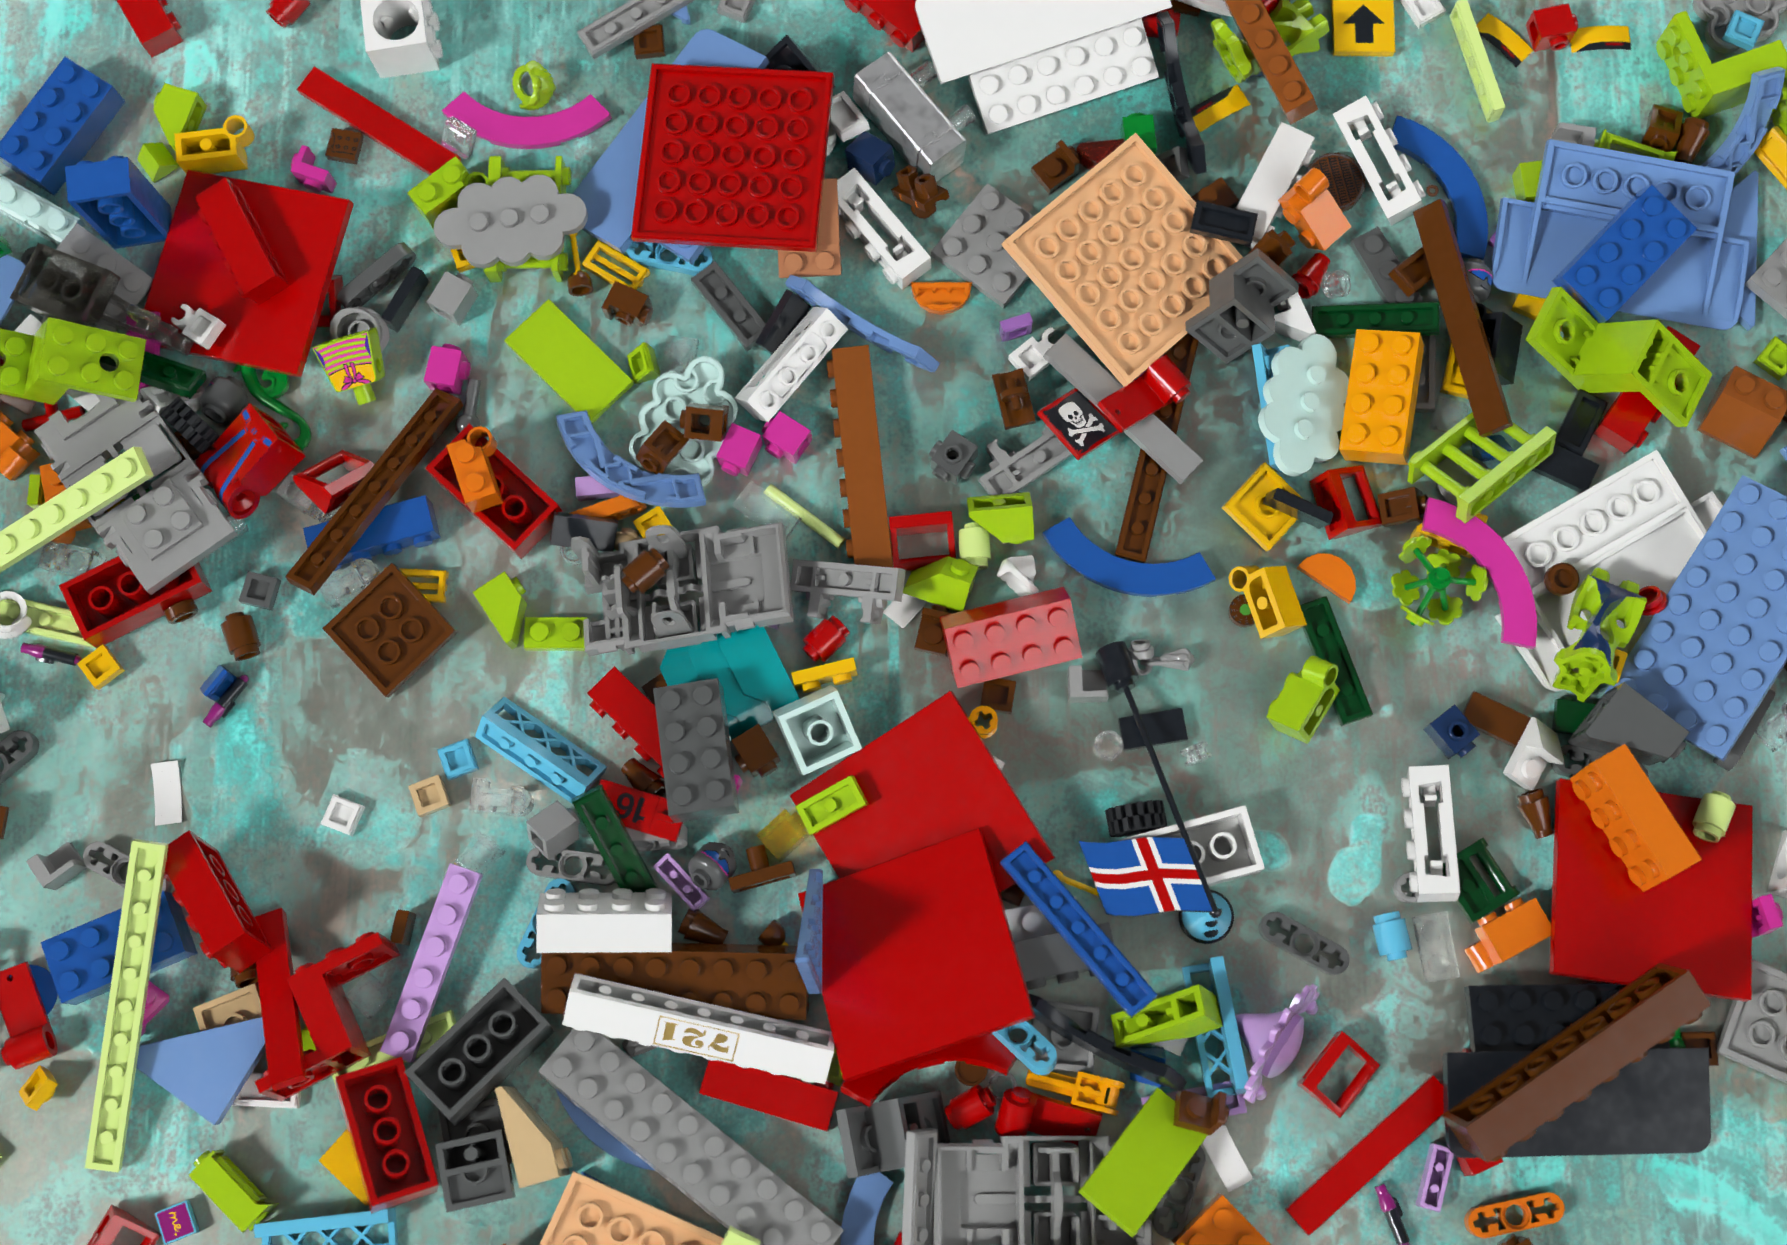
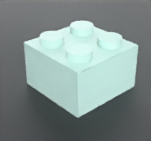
(817, 730)

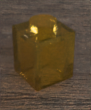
(783, 834)

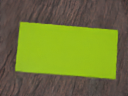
(569, 361)
(1141, 1164)

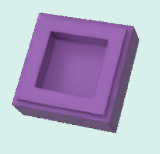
(1016, 327)

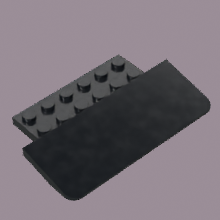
(1646, 1109)

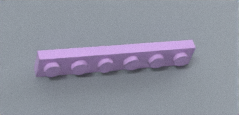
(431, 962)

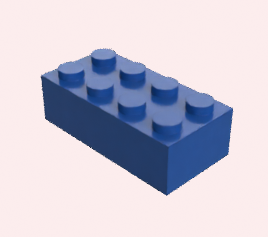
(59, 125)
(118, 202)
(1625, 254)
(85, 955)

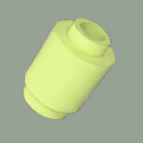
(974, 545)
(1713, 816)

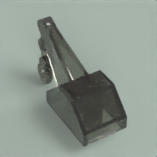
(79, 293)

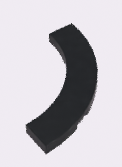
(1177, 93)
(1104, 1048)

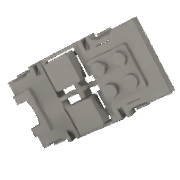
(163, 528)
(741, 578)
(983, 1197)

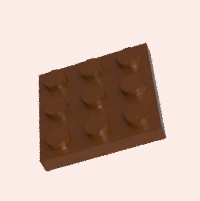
(390, 630)

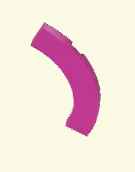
(529, 132)
(1501, 564)

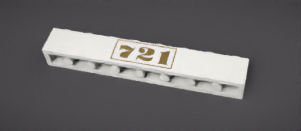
(699, 1029)

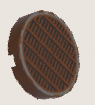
(1344, 178)

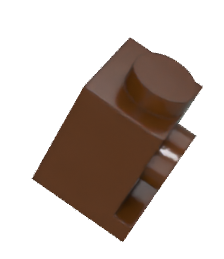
(627, 305)
(695, 429)

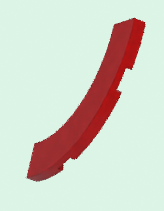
(981, 1051)

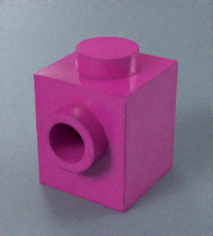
(447, 369)
(785, 437)
(739, 450)

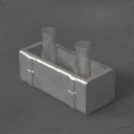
(910, 117)

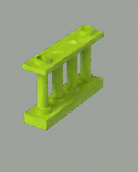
(562, 177)
(1491, 482)

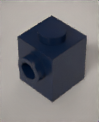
(870, 157)
(1452, 733)

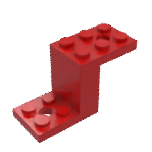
(328, 1011)

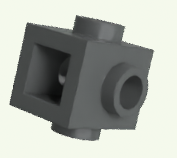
(953, 458)

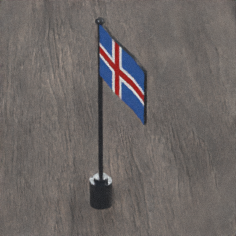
(1145, 872)

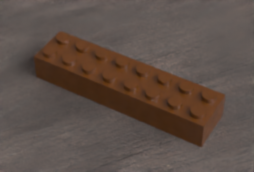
(725, 975)
(1576, 1061)

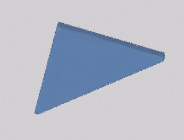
(1742, 225)
(810, 936)
(206, 1066)

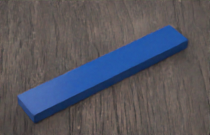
(1079, 929)

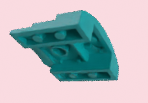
(747, 670)

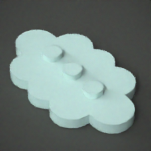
(671, 394)
(1304, 405)

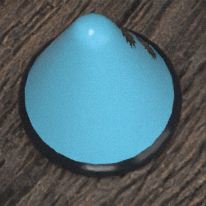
(1204, 928)

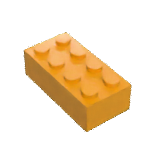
(1381, 396)

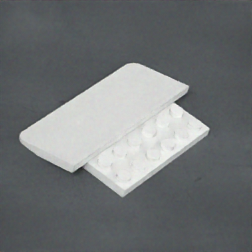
(1038, 53)
(1627, 525)

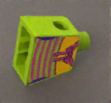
(353, 363)

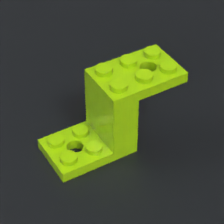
(1720, 85)
(1619, 356)
(68, 357)

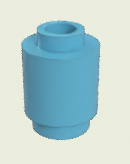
(1391, 936)

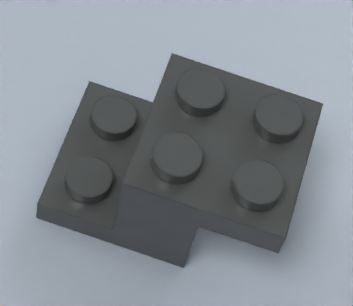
(1242, 306)
(876, 1135)
(475, 1158)

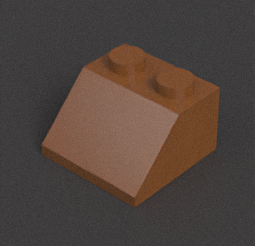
(1744, 411)

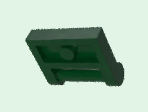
(1475, 896)

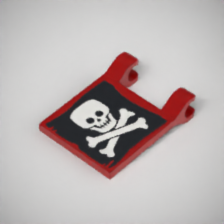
(1078, 423)

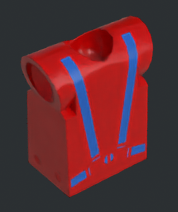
(249, 461)

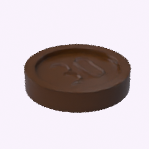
(970, 1074)

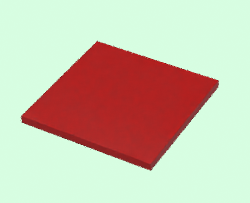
(733, 157)
(305, 239)
(922, 788)
(1691, 921)
(918, 957)

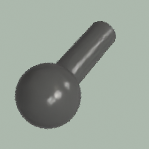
(470, 407)

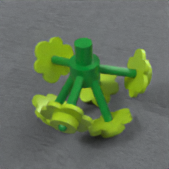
(1441, 571)

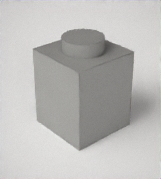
(453, 297)
(553, 829)

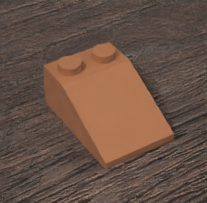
(827, 258)

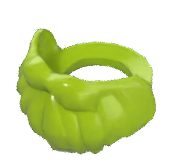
(542, 85)

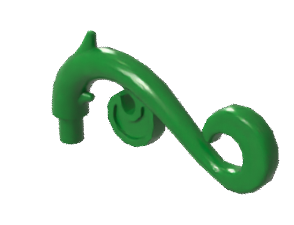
(269, 395)

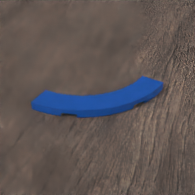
(1454, 178)
(1126, 575)

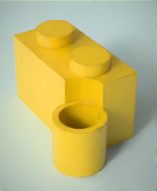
(215, 149)
(1269, 599)

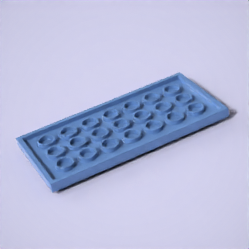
(1723, 626)

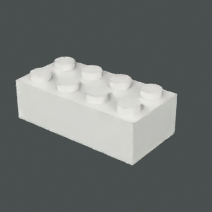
(1221, 842)
(604, 921)

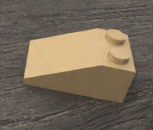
(533, 1145)

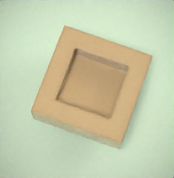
(429, 795)

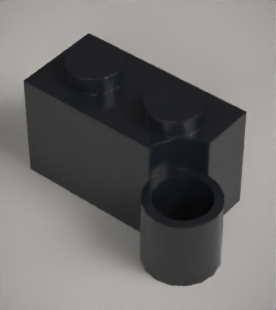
(1504, 341)

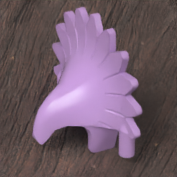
(1274, 1039)

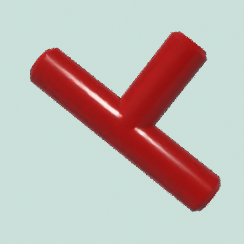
(35, 422)

